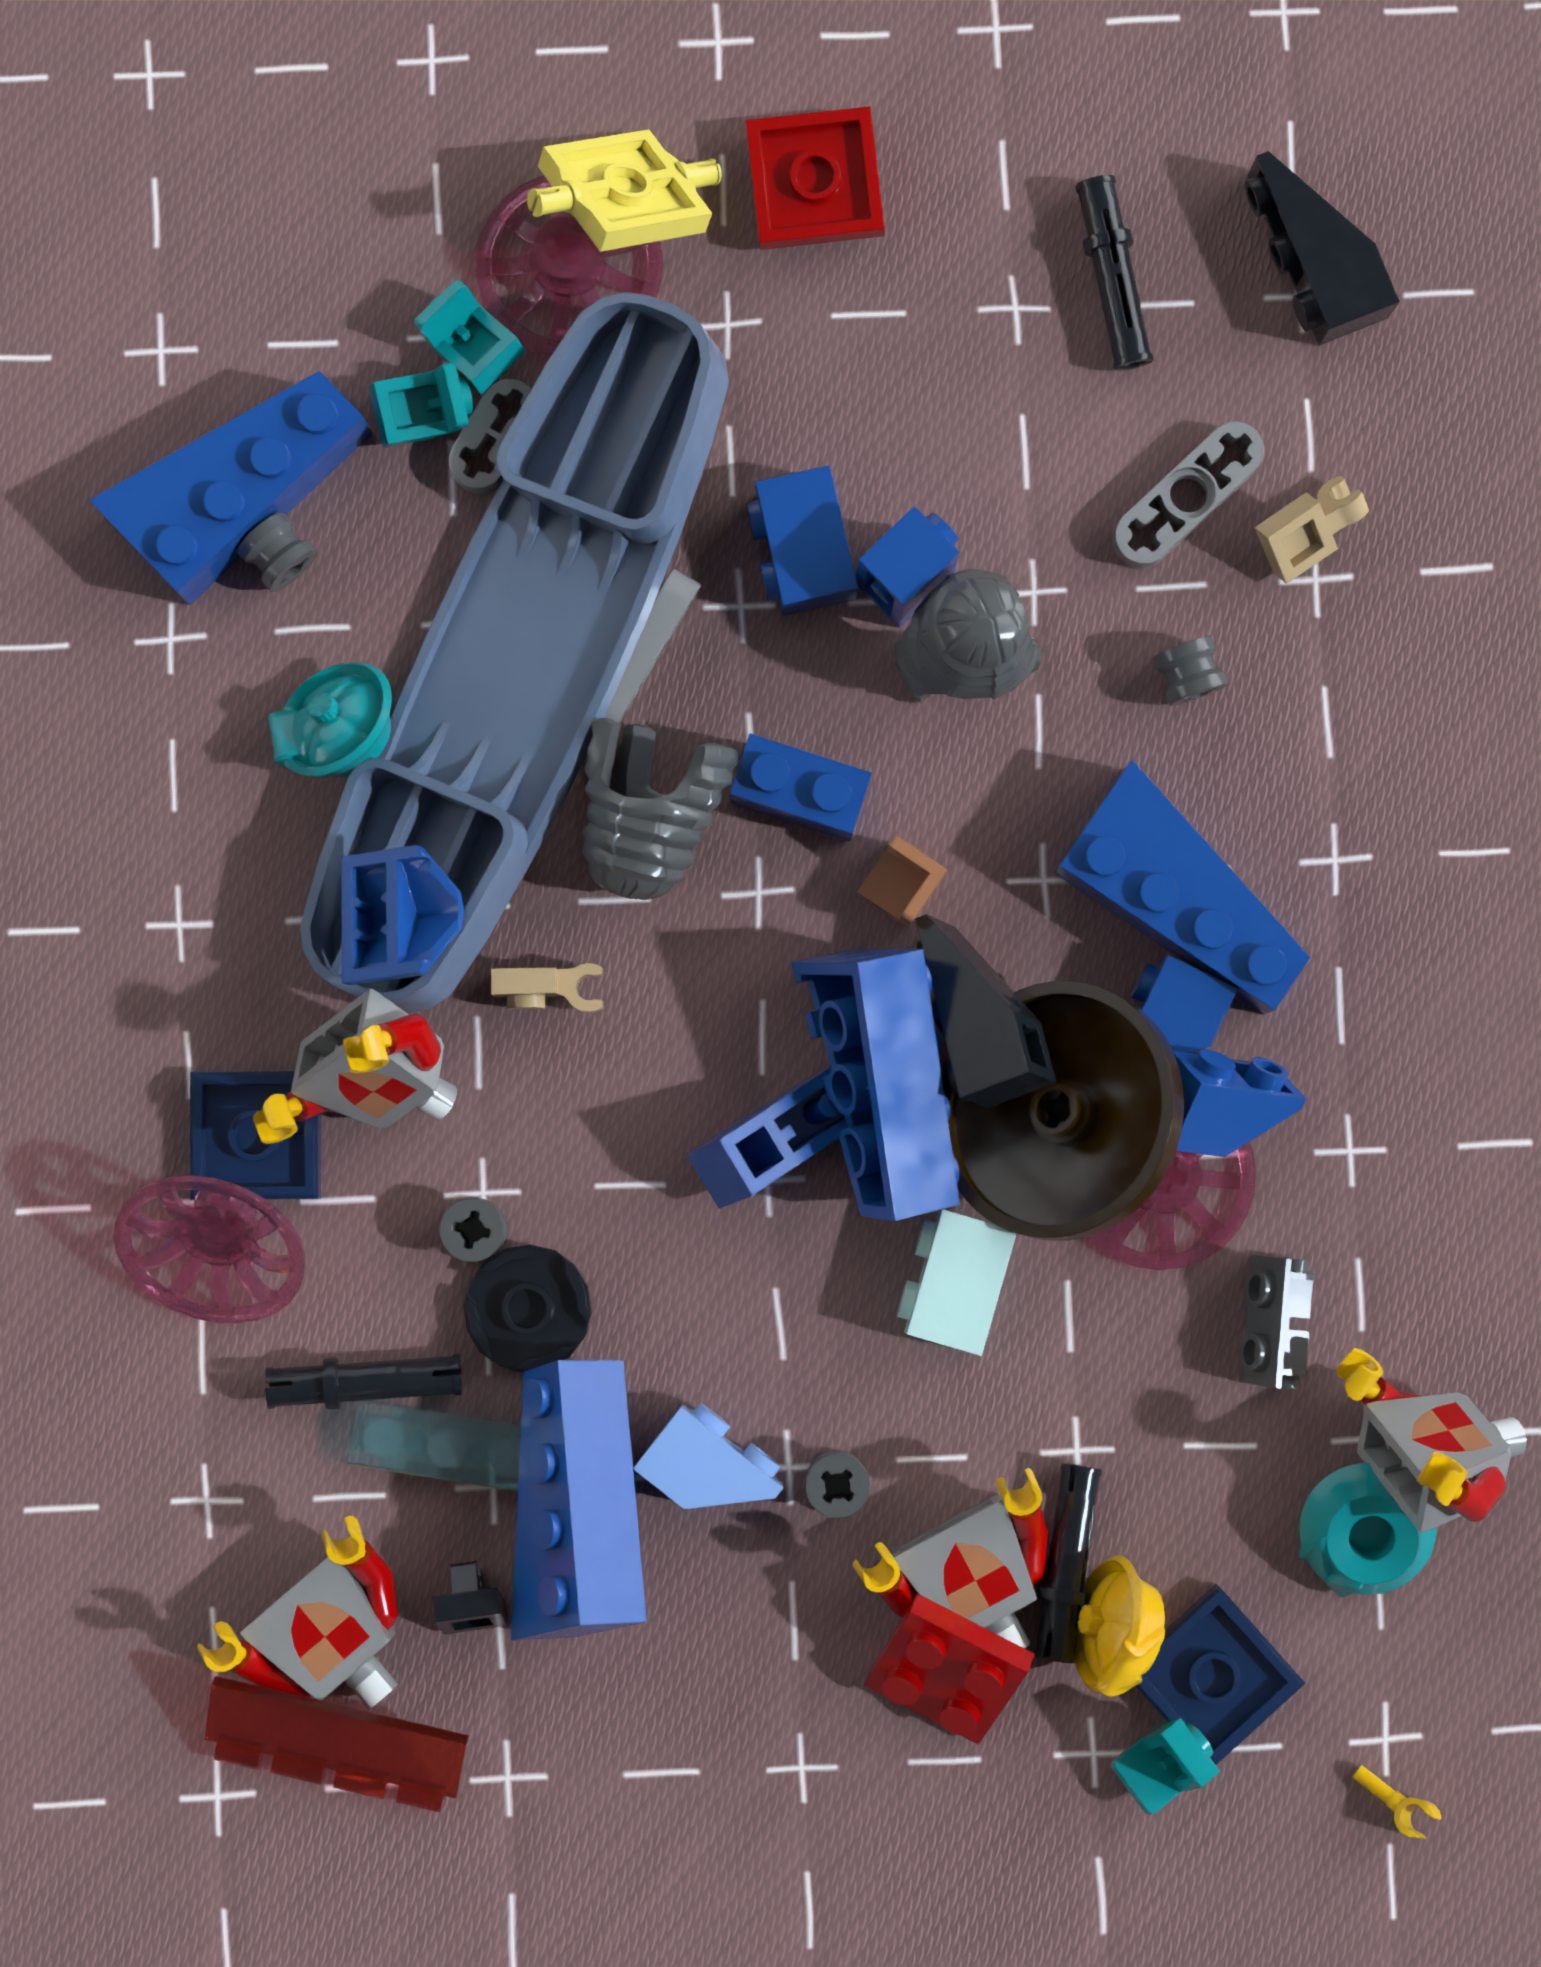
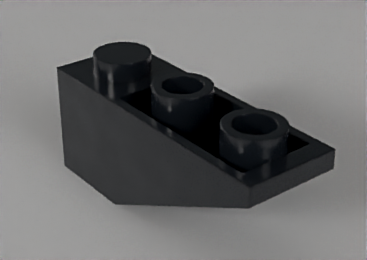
(1329, 260)
(989, 1032)

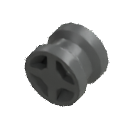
(277, 551)
(1190, 670)
(485, 1223)
(835, 1468)

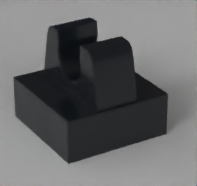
(469, 1605)

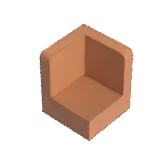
(901, 881)

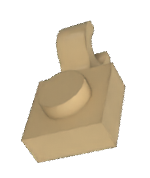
(1305, 528)
(529, 986)

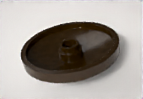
(1083, 1147)

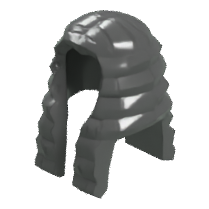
(968, 639)
(635, 835)

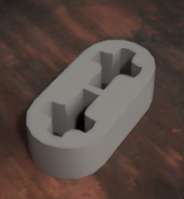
(480, 431)

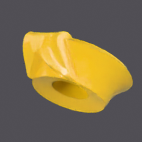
(1118, 1628)

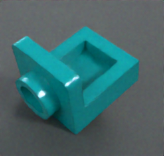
(468, 336)
(421, 406)
(1165, 1763)

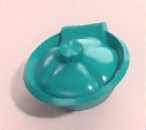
(333, 721)
(1360, 1535)

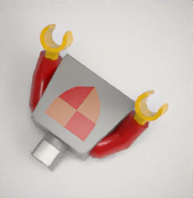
(363, 1064)
(1430, 1450)
(972, 1563)
(320, 1628)

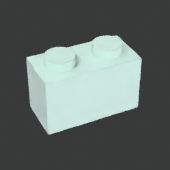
(957, 1281)

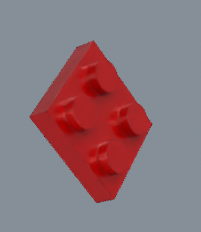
(815, 178)
(949, 1669)

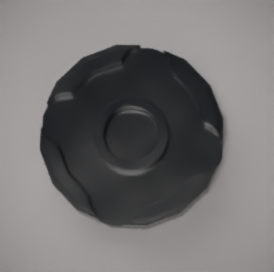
(527, 1307)

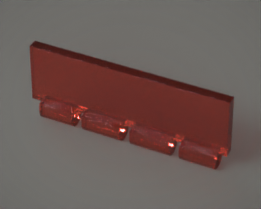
(318, 1735)

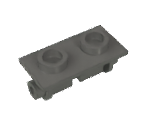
(1270, 1350)

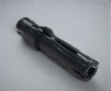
(1109, 248)
(362, 1381)
(1067, 1565)

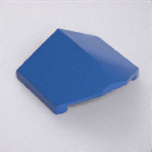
(395, 914)

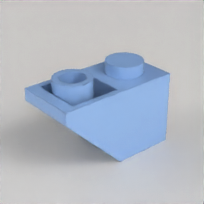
(703, 1467)

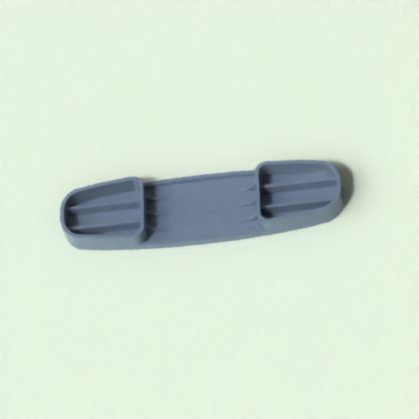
(533, 625)

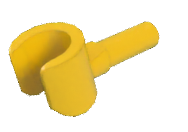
(1396, 1802)

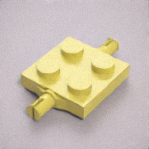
(624, 189)

